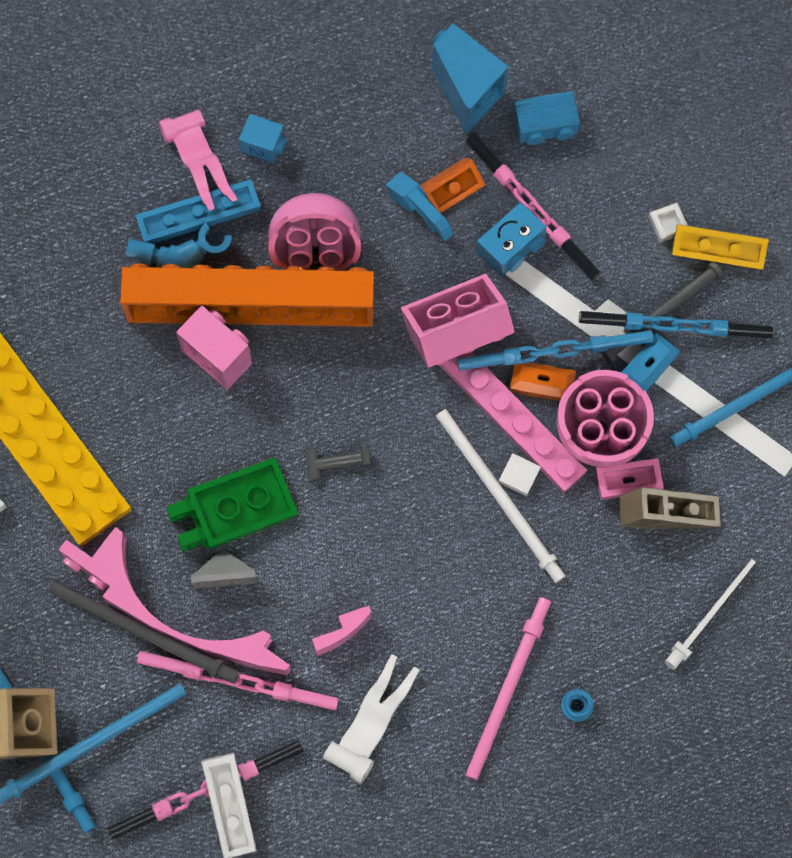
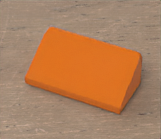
(453, 184)

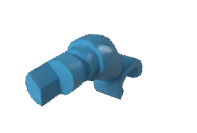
(184, 255)

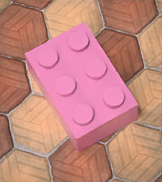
(457, 320)

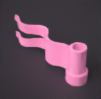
(195, 153)

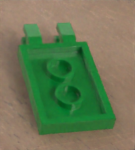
(234, 506)

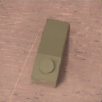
(668, 510)

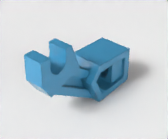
(412, 197)

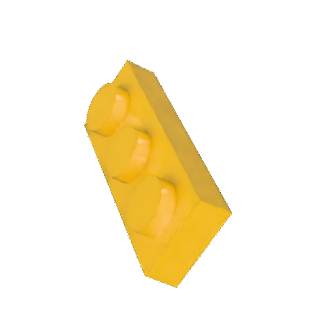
(720, 246)

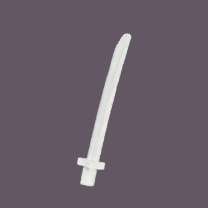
(680, 650)

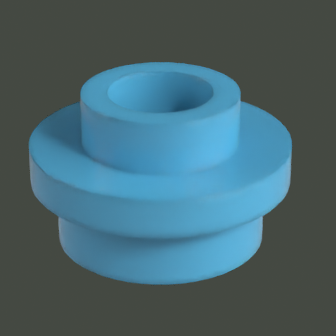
(584, 698)

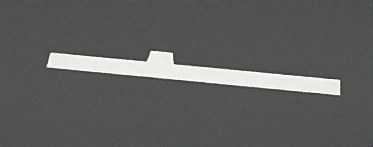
(670, 380)

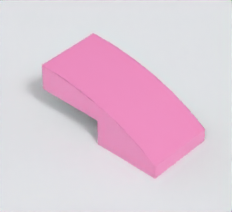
(350, 625)

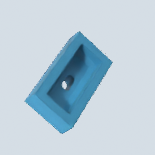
(661, 353)

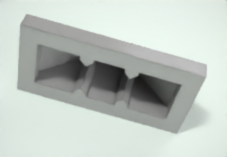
(223, 571)

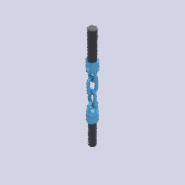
(634, 321)

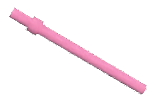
(532, 630)

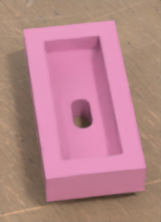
(644, 473)

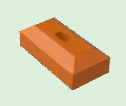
(526, 380)

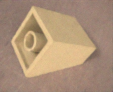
(27, 723)

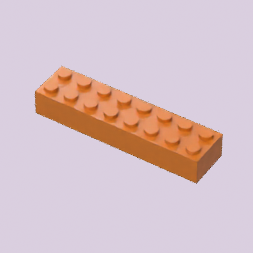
(249, 295)

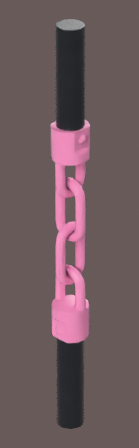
(559, 235)
(164, 808)

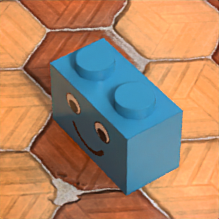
(512, 240)

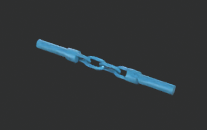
(513, 356)

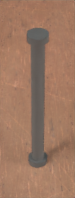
(713, 272)

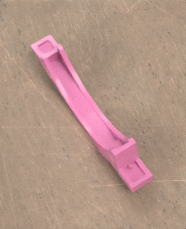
(110, 570)

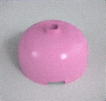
(313, 222)
(609, 401)

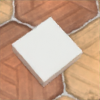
(665, 221)
(519, 474)

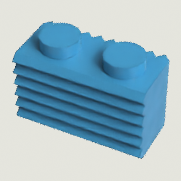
(546, 117)

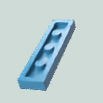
(192, 213)

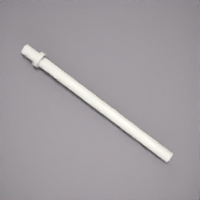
(546, 560)

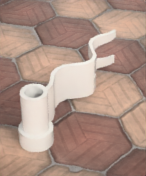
(369, 725)

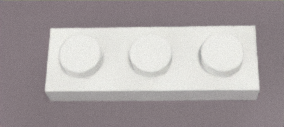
(228, 805)

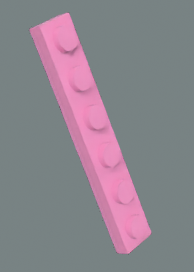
(517, 423)

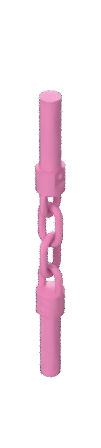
(281, 690)

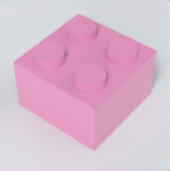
(214, 346)

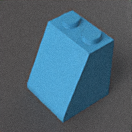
(467, 75)

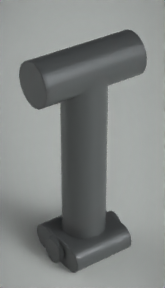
(316, 464)

